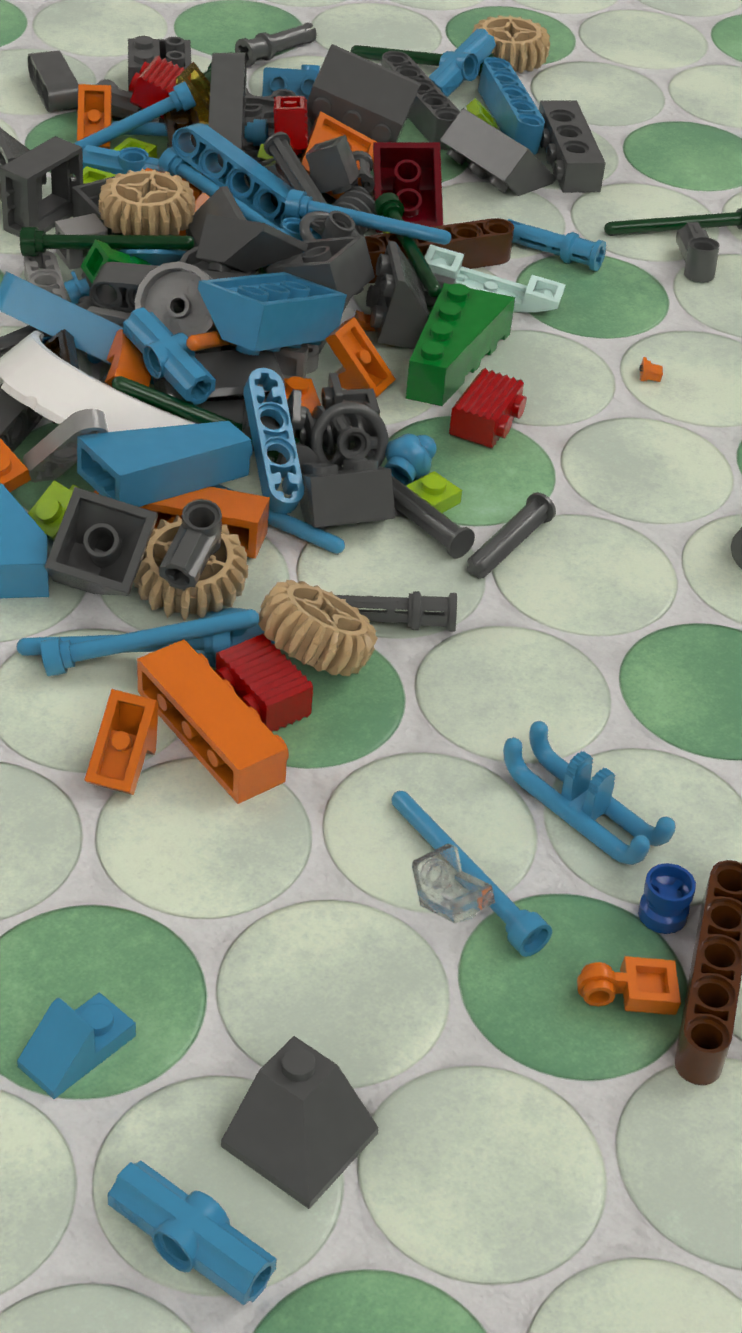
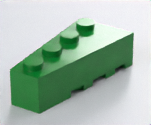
(455, 339)

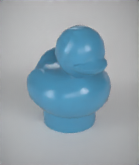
(410, 457)

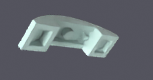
(536, 297)

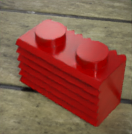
(153, 82)
(292, 119)
(487, 408)
(266, 681)

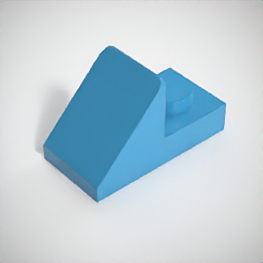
(74, 1042)

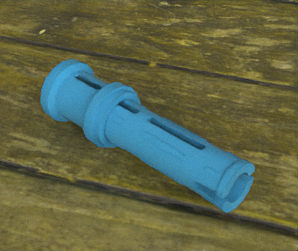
(568, 246)

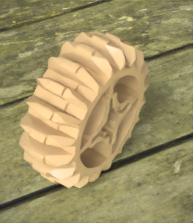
(518, 41)
(146, 203)
(217, 586)
(317, 628)

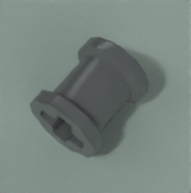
(366, 167)

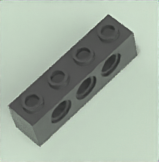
(571, 147)

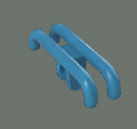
(583, 798)

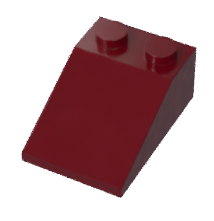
(412, 174)

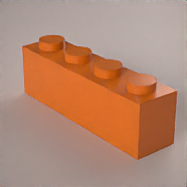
(242, 512)
(213, 721)

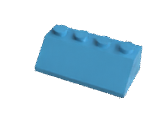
(271, 311)

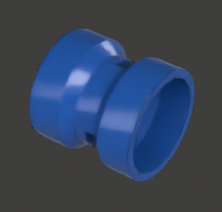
(666, 898)

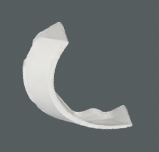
(59, 389)

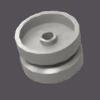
(167, 290)

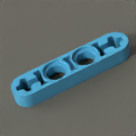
(277, 440)

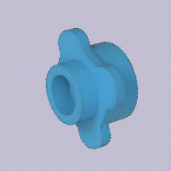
(76, 288)

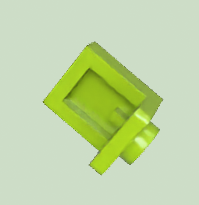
(51, 508)

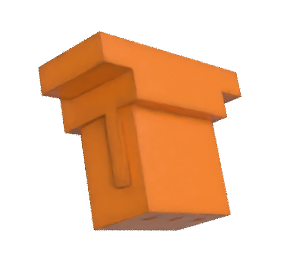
(364, 320)
(650, 371)

